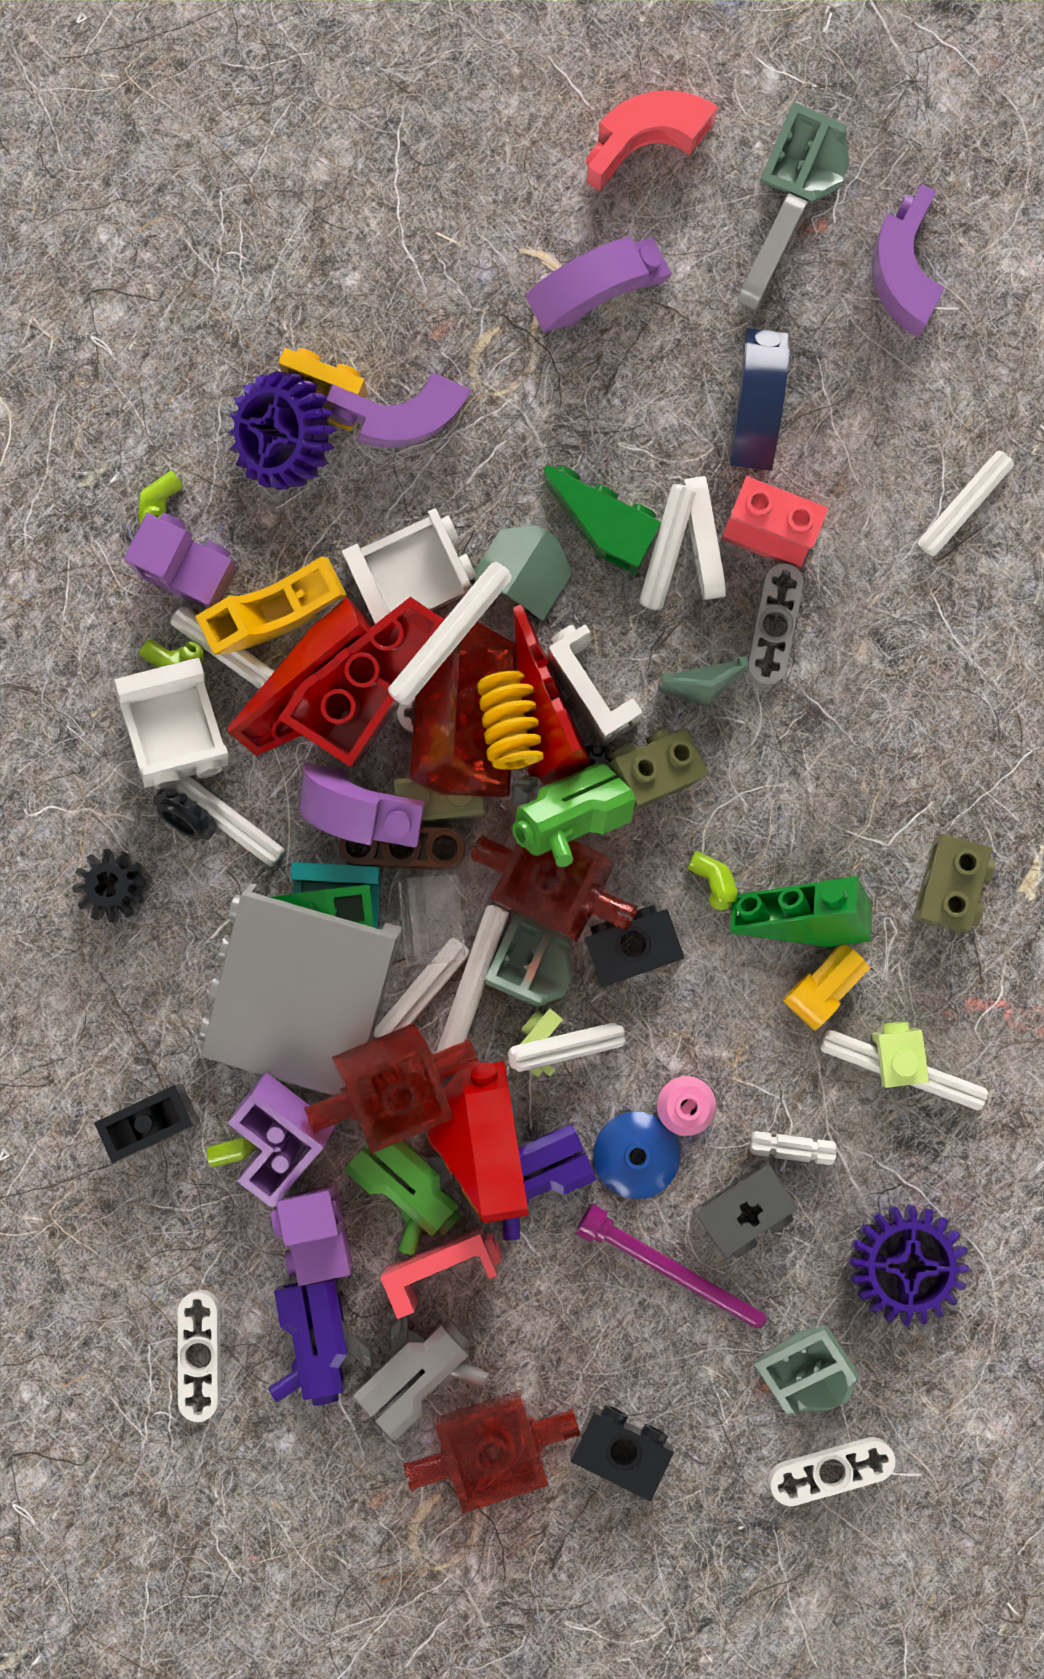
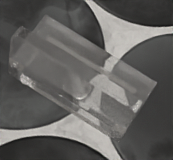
(431, 920)

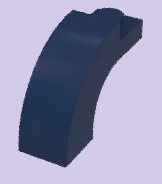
(760, 399)

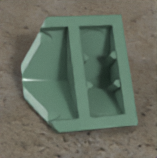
(808, 155)
(535, 564)
(705, 683)
(531, 963)
(809, 1372)

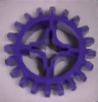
(279, 421)
(908, 1285)

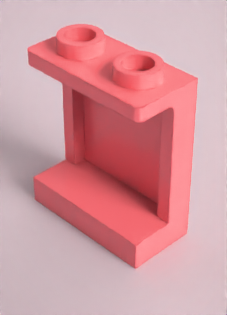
(774, 523)
(400, 1275)

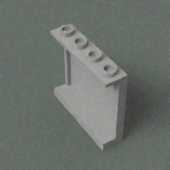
(295, 990)

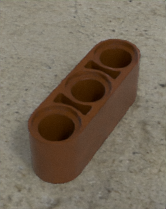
(421, 858)

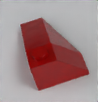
(349, 697)
(258, 722)
(560, 739)
(483, 1142)

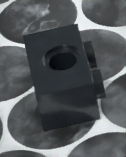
(659, 939)
(147, 1122)
(639, 1472)

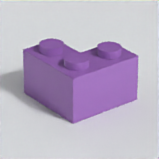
(172, 560)
(279, 1127)
(315, 1232)

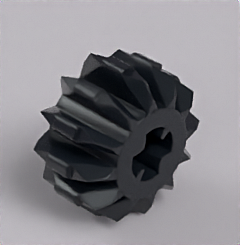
(96, 883)

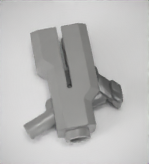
(422, 1366)

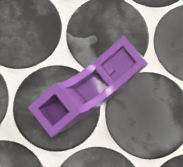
(896, 274)
(595, 278)
(402, 423)
(357, 813)

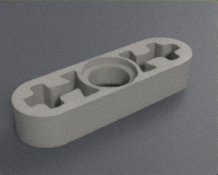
(772, 251)
(792, 597)

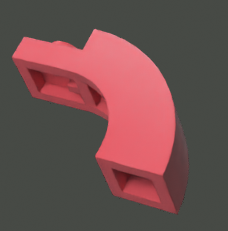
(648, 119)

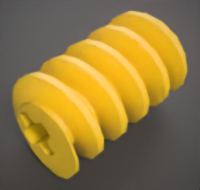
(507, 722)

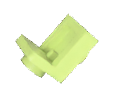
(540, 1028)
(901, 1055)

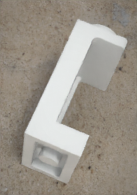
(411, 564)
(604, 723)
(171, 724)

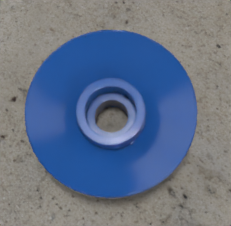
(619, 1139)

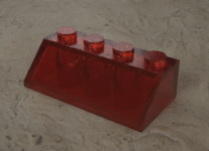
(448, 724)

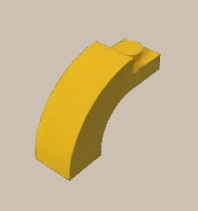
(272, 611)

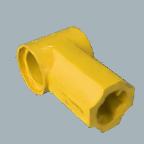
(819, 993)

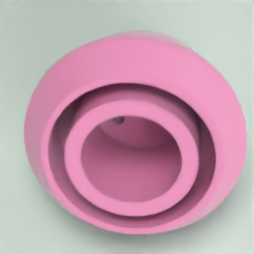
(677, 1117)

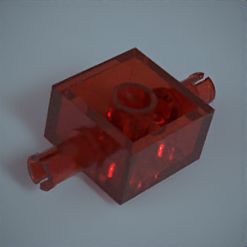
(560, 907)
(392, 1087)
(475, 1474)

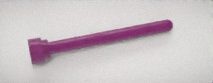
(598, 1227)

